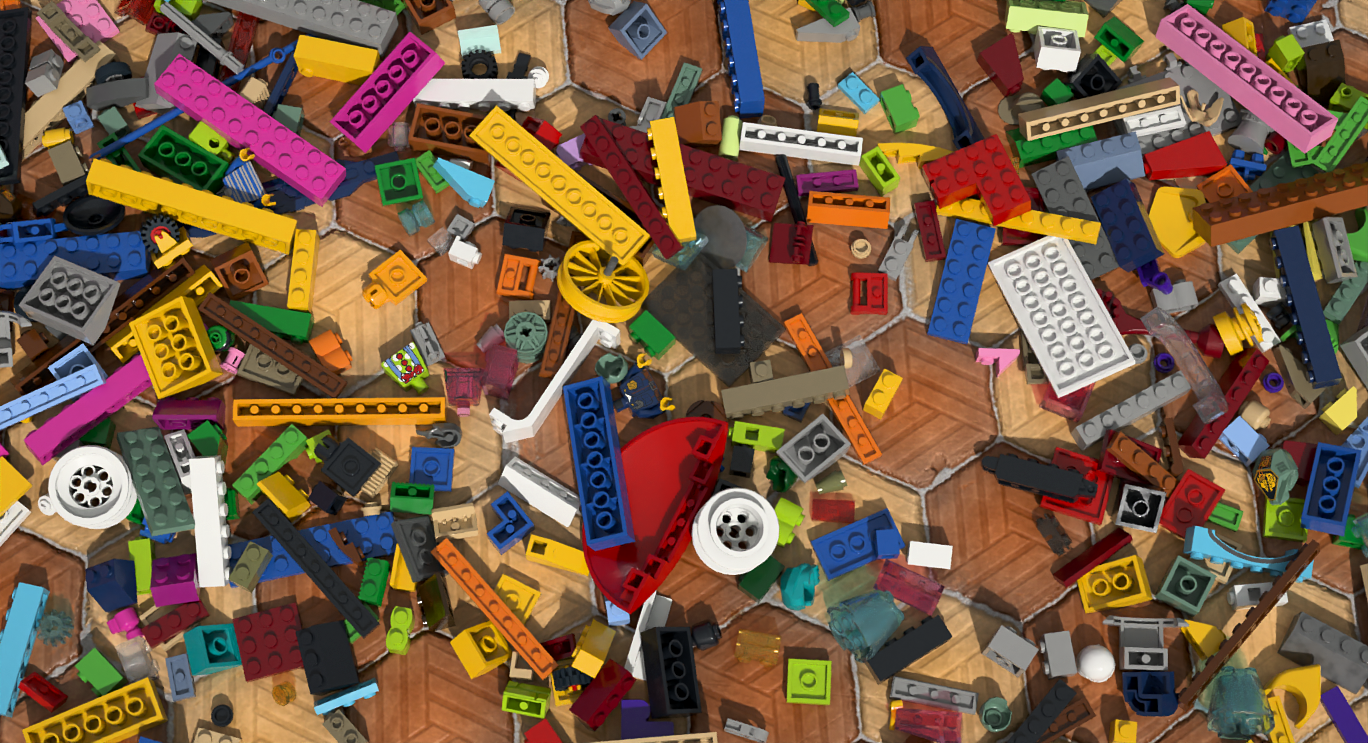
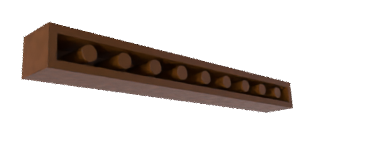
(125, 310)

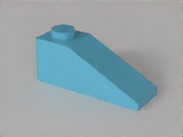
(468, 184)

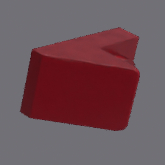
(561, 647)

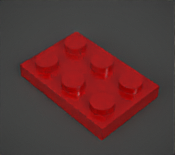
(1190, 503)

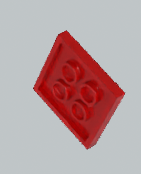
(1085, 509)

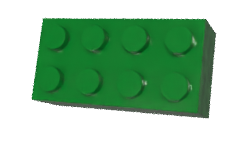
(183, 161)

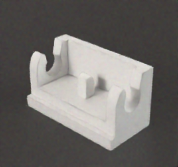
(929, 554)

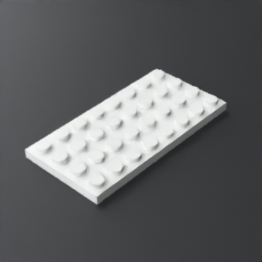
(1061, 314)

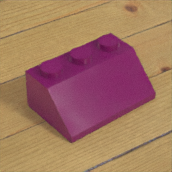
(188, 413)

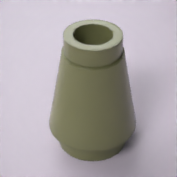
(833, 482)

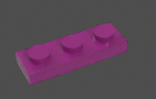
(827, 182)

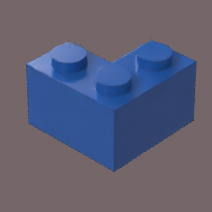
(514, 524)

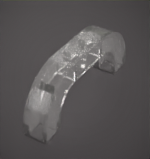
(1210, 397)

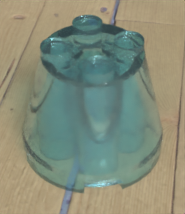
(865, 623)
(1239, 705)

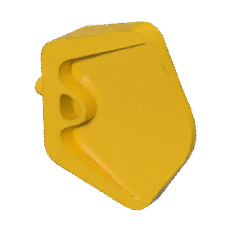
(1173, 219)

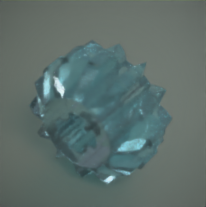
(52, 636)

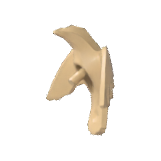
(1199, 113)

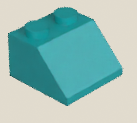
(212, 649)

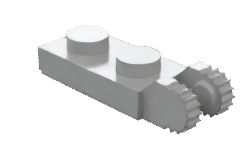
(897, 254)

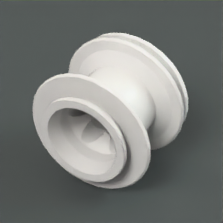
(64, 492)
(758, 516)

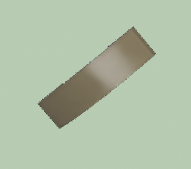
(68, 32)
(1033, 371)

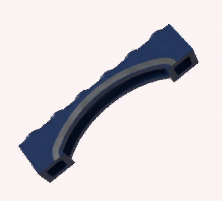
(931, 70)

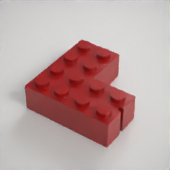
(980, 170)

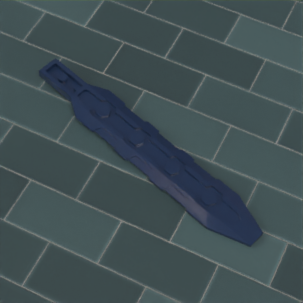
(291, 200)

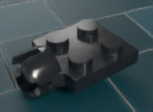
(346, 463)

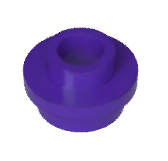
(1164, 357)
(1276, 378)

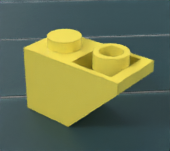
(1342, 412)

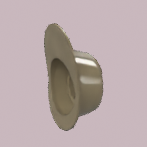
(1016, 104)

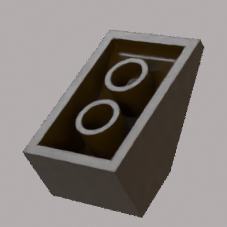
(1322, 71)
(436, 604)

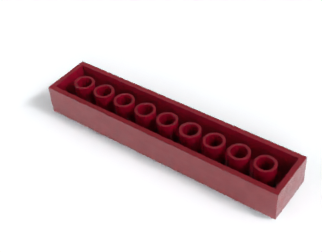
(706, 174)

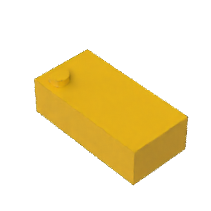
(335, 60)

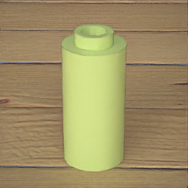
(731, 138)

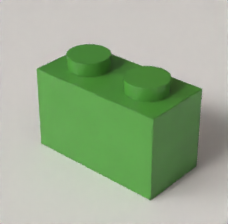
(899, 109)
(100, 673)

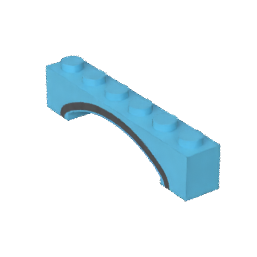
(1203, 543)

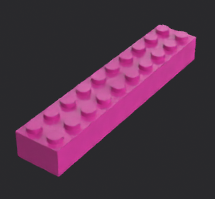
(248, 126)

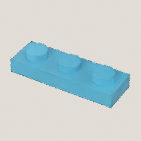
(346, 697)

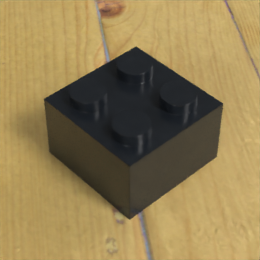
(1138, 505)

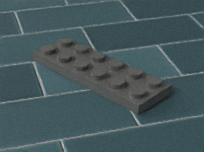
(1066, 197)

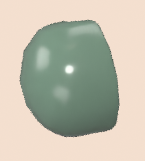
(612, 368)
(995, 714)

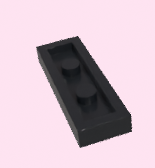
(60, 197)

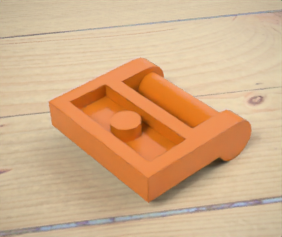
(511, 277)

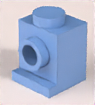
(78, 117)

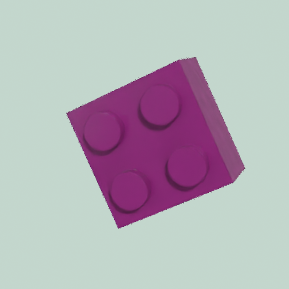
(175, 580)

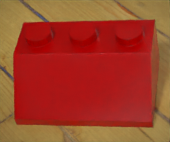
(542, 132)

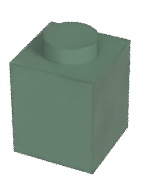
(114, 123)

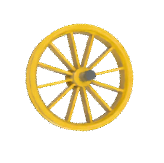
(602, 282)

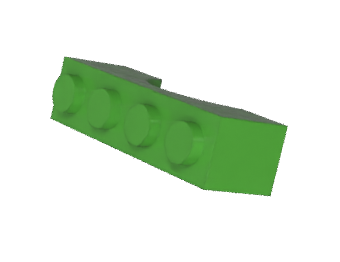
(282, 450)

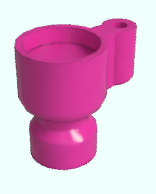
(127, 621)

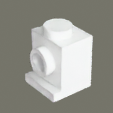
(464, 253)

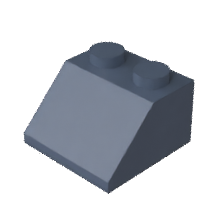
(637, 29)

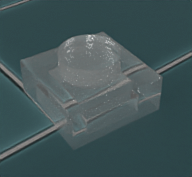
(441, 241)

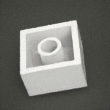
(1056, 49)

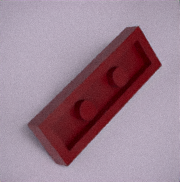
(929, 231)
(174, 622)

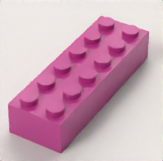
(387, 92)

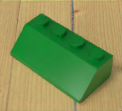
(1045, 148)

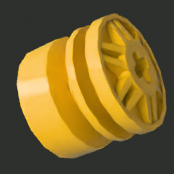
(1238, 328)

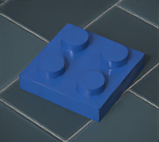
(432, 467)

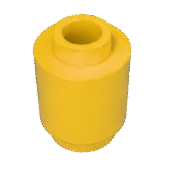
(56, 137)

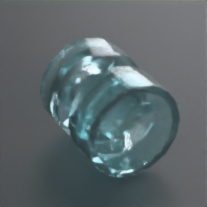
(416, 217)

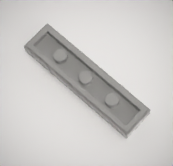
(934, 695)

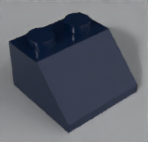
(112, 584)

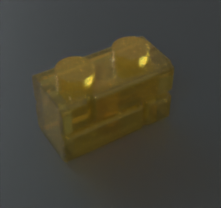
(757, 647)

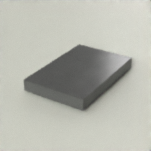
(416, 542)

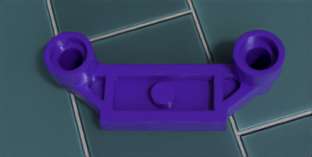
(1152, 276)

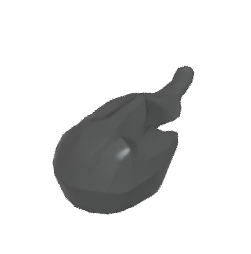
(447, 434)

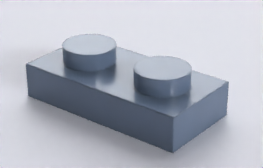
(180, 677)

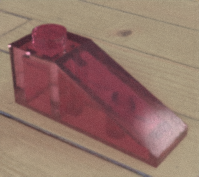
(931, 724)

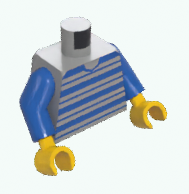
(244, 183)

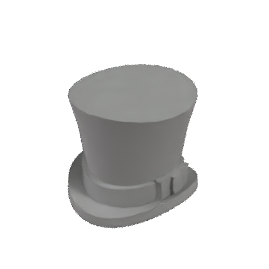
(1250, 134)

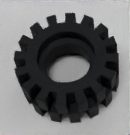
(479, 58)

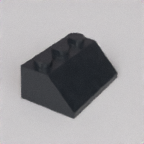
(327, 657)

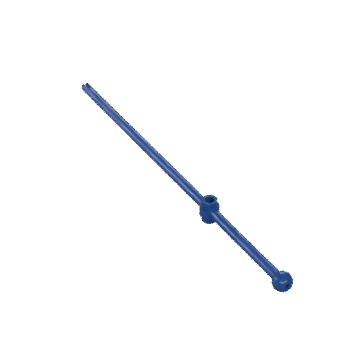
(176, 111)

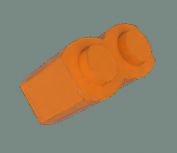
(330, 353)

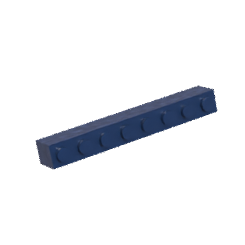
(1305, 307)

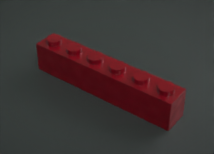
(1235, 385)

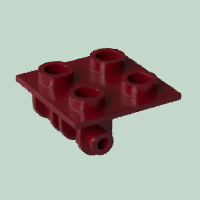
(791, 243)

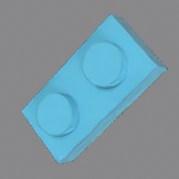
(858, 93)

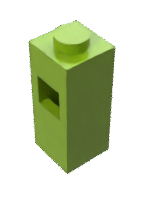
(757, 436)
(142, 553)

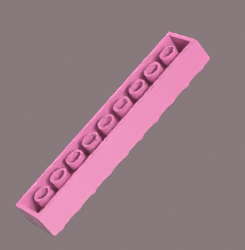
(1246, 78)

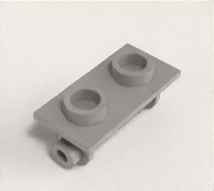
(427, 343)

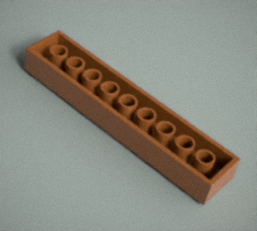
(1282, 205)

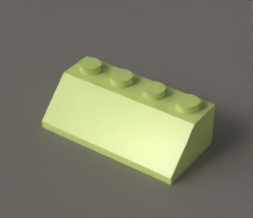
(1030, 14)

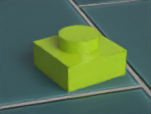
(1106, 55)

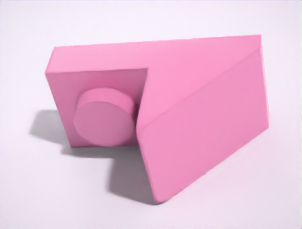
(1002, 358)

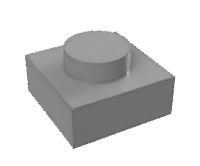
(460, 227)

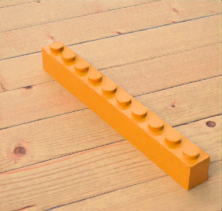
(339, 411)

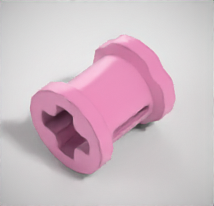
(232, 360)

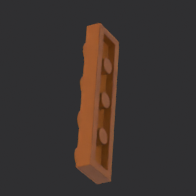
(1141, 463)

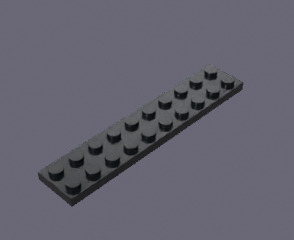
(14, 58)

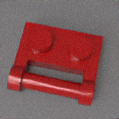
(875, 293)

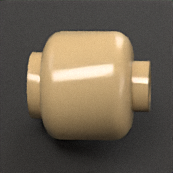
(1255, 414)

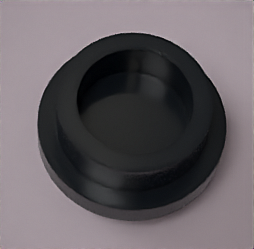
(222, 715)

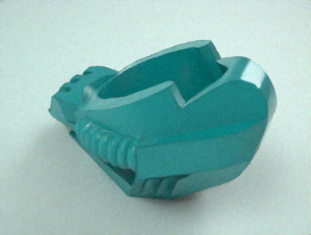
(799, 586)

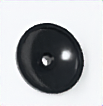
(93, 215)

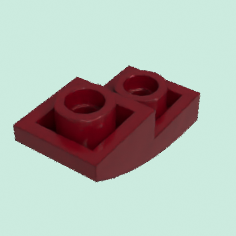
(160, 24)

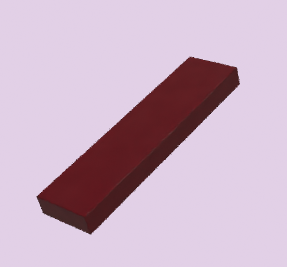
(1092, 557)

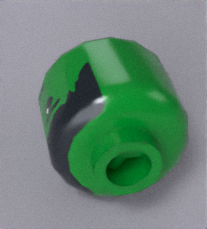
(220, 338)

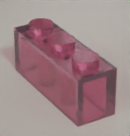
(909, 587)

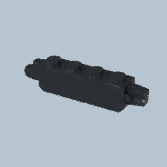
(1039, 478)

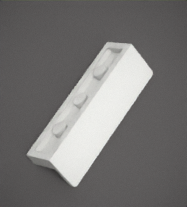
(540, 491)
(653, 614)

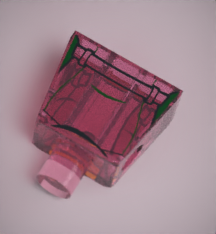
(463, 388)

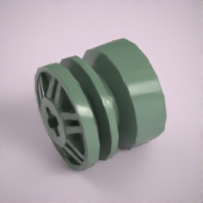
(529, 348)

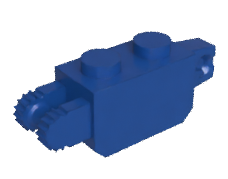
(31, 230)

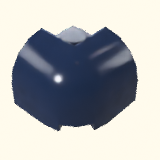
(1150, 692)

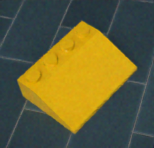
(175, 347)

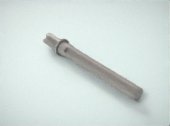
(225, 57)

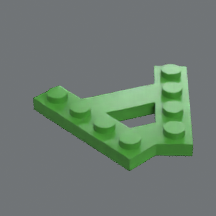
(1346, 131)

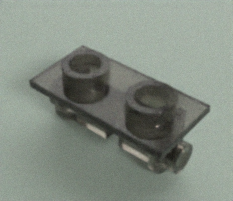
(1050, 526)

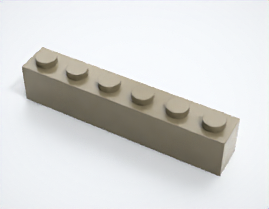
(785, 392)

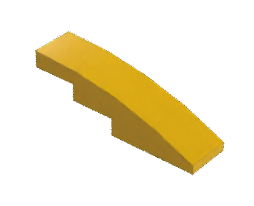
(912, 152)

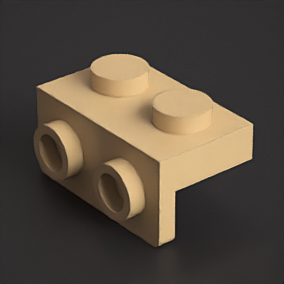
(454, 522)

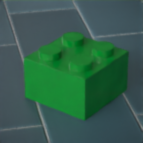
(398, 182)

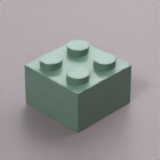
(1185, 586)

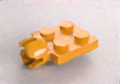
(393, 281)

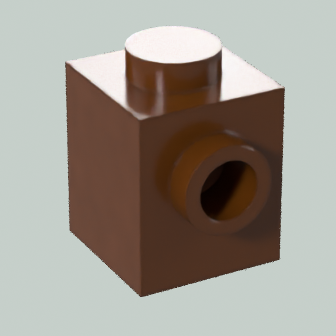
(33, 343)

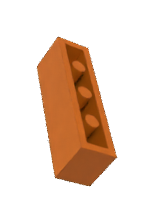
(848, 209)

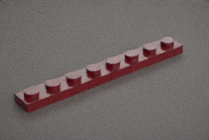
(631, 187)

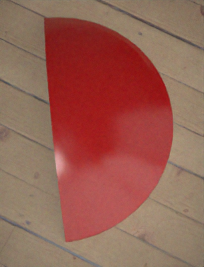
(667, 480)

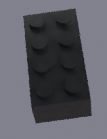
(670, 672)

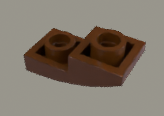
(353, 553)

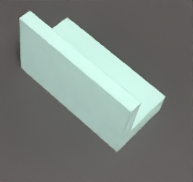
(479, 39)

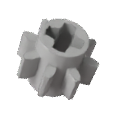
(551, 274)

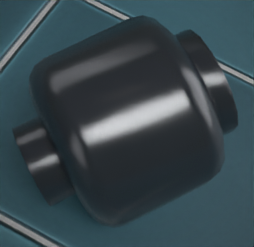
(705, 634)

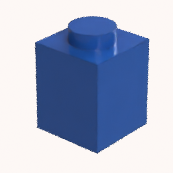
(886, 543)

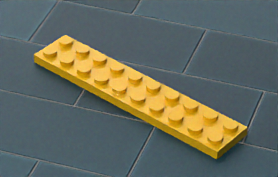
(559, 186)

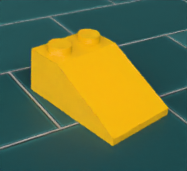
(1115, 585)

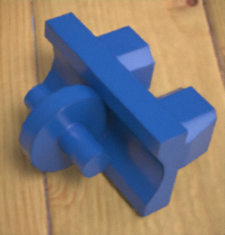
(1245, 168)

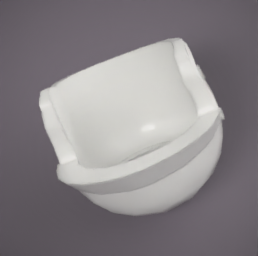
(1095, 663)

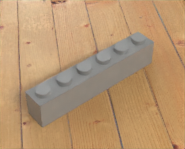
(1131, 410)

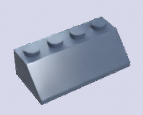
(1106, 160)

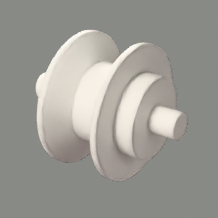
(539, 75)
(45, 505)

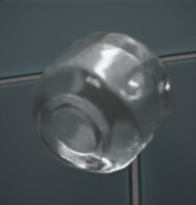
(398, 136)

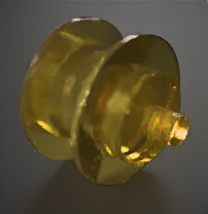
(284, 693)

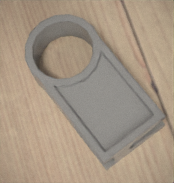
(746, 731)

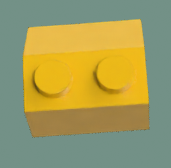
(285, 495)
(481, 648)

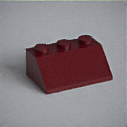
(602, 695)

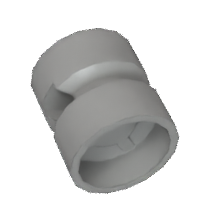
(498, 10)

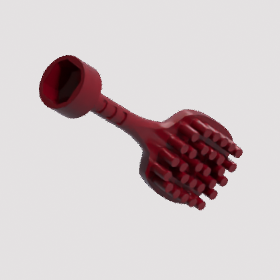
(1207, 339)

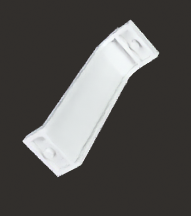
(521, 429)

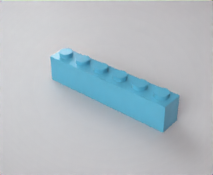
(18, 641)

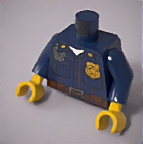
(641, 393)

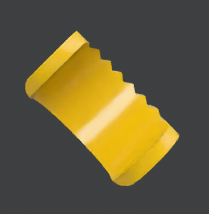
(1304, 685)

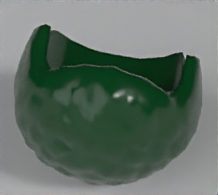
(781, 475)

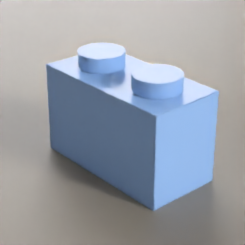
(1243, 441)

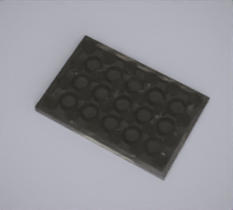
(686, 309)

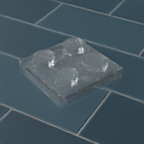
(862, 360)

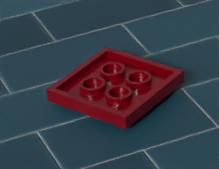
(269, 642)

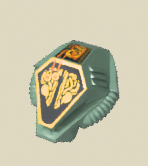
(1275, 474)

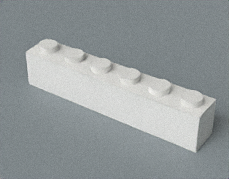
(479, 94)
(801, 143)
(210, 520)

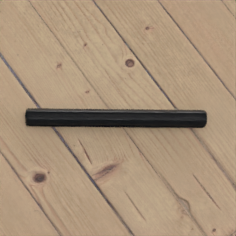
(793, 199)

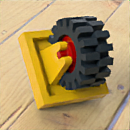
(164, 239)
(568, 683)

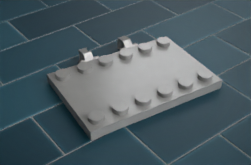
(1188, 79)

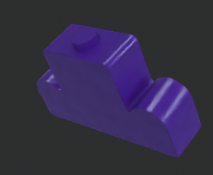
(635, 725)

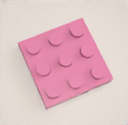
(89, 18)

